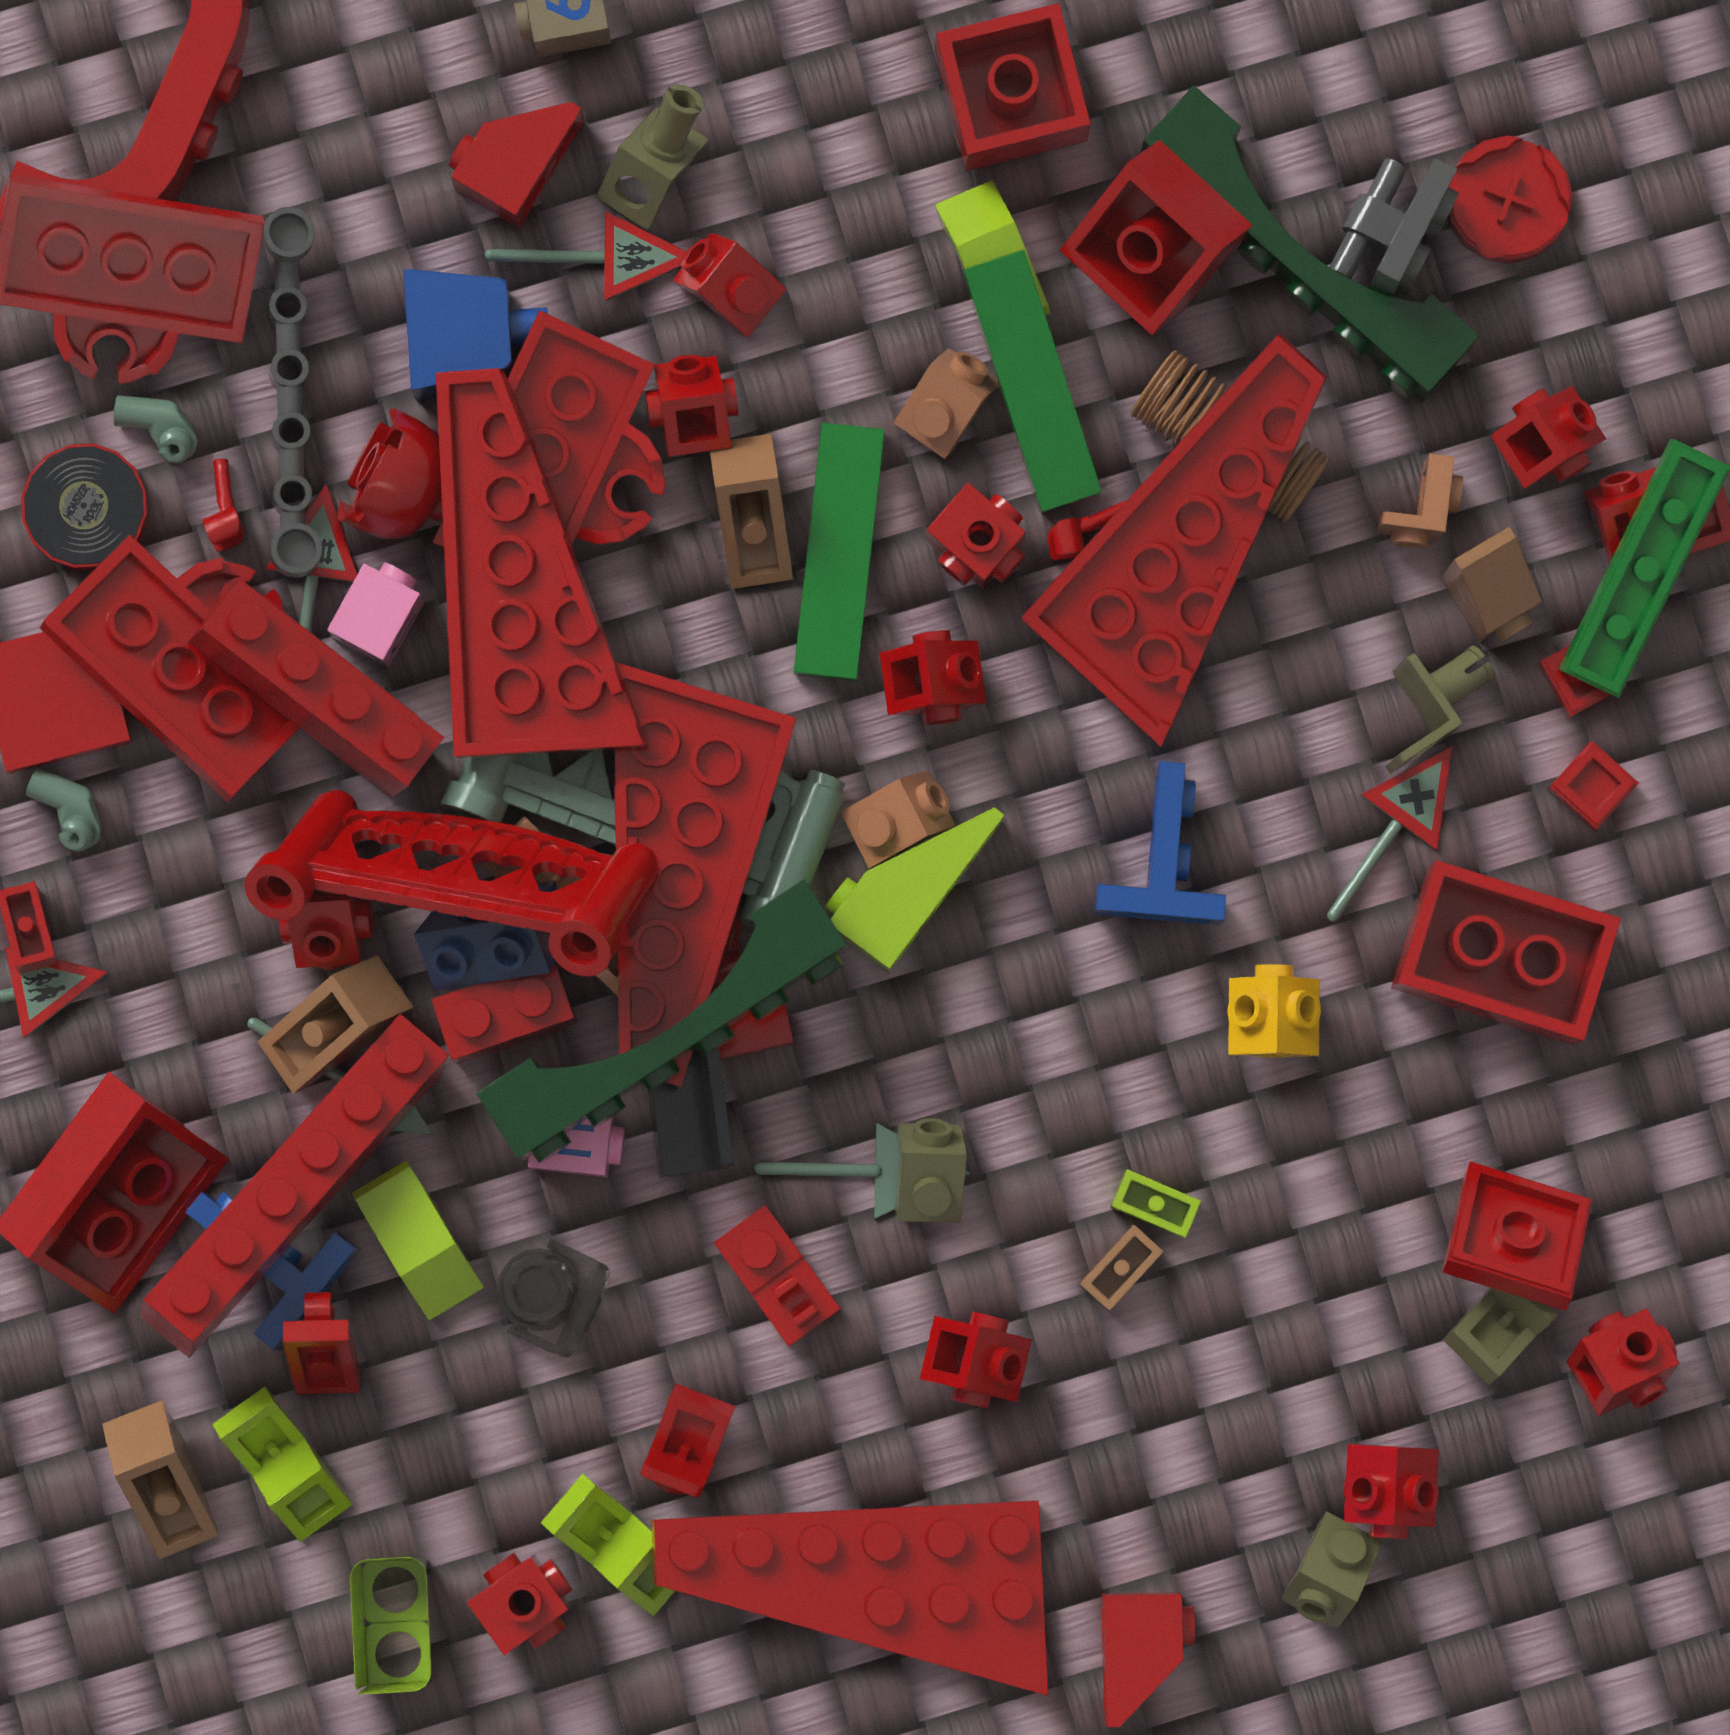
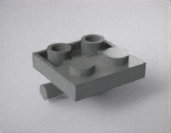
(1392, 231)

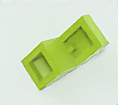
(982, 228)
(417, 1240)
(282, 1464)
(610, 1540)

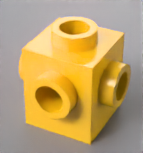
(1274, 1014)

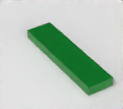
(1031, 380)
(839, 552)
(1644, 568)

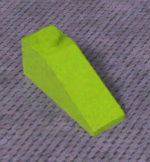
(901, 895)

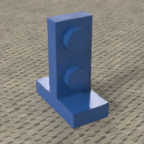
(1167, 863)
(285, 1272)

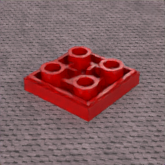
(52, 707)

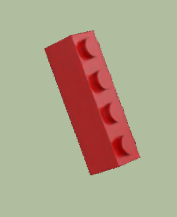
(316, 689)

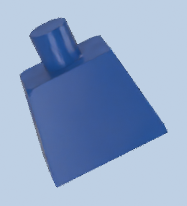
(460, 326)

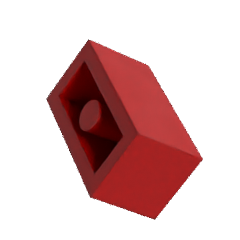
(27, 927)
(758, 1036)

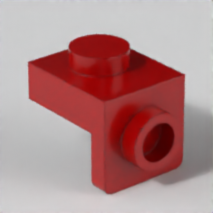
(729, 282)
(687, 1441)

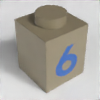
(562, 24)

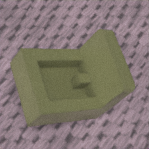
(930, 1171)
(1497, 1331)
(1332, 1571)

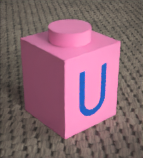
(377, 613)
(589, 1152)

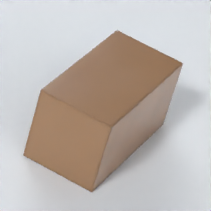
(1120, 1268)

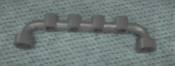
(288, 238)

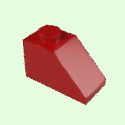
(514, 159)
(1140, 1647)

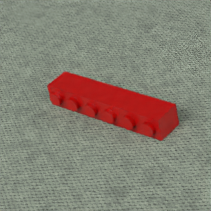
(293, 1186)

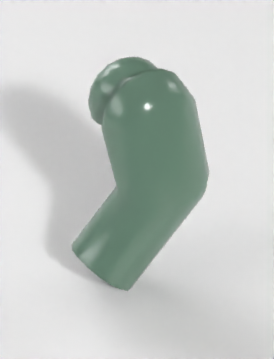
(164, 423)
(74, 807)

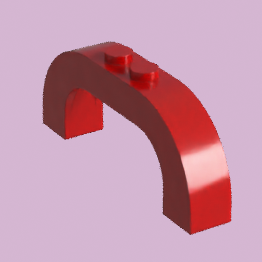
(183, 110)

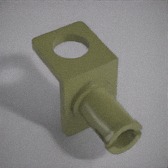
(656, 154)
(1435, 695)

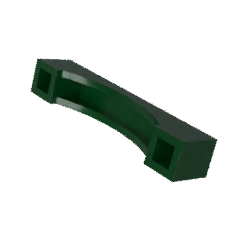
(1407, 338)
(541, 1105)

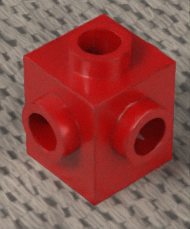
(692, 405)
(1549, 436)
(971, 515)
(933, 677)
(329, 930)
(976, 1359)
(1624, 1361)
(1391, 1488)
(504, 1620)

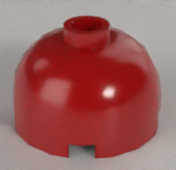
(395, 480)

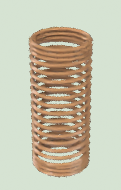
(1160, 386)

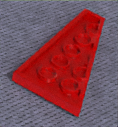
(1161, 570)
(521, 623)
(701, 809)
(910, 1580)

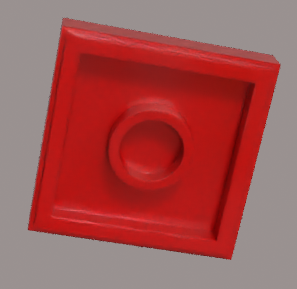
(1517, 1236)

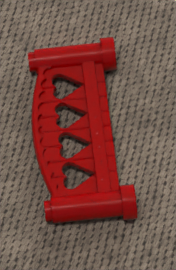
(580, 917)

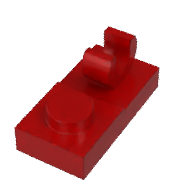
(777, 1275)
(321, 1349)

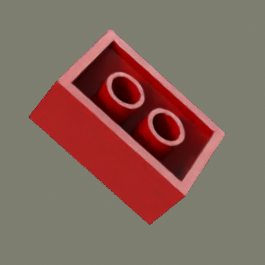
(110, 1193)

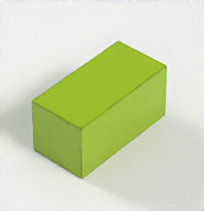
(1155, 1204)

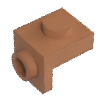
(946, 401)
(1438, 495)
(898, 817)

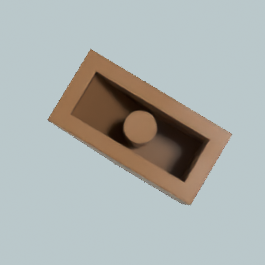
(751, 512)
(1493, 587)
(334, 1023)
(159, 1479)

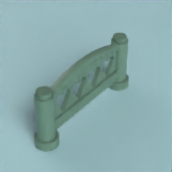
(583, 802)

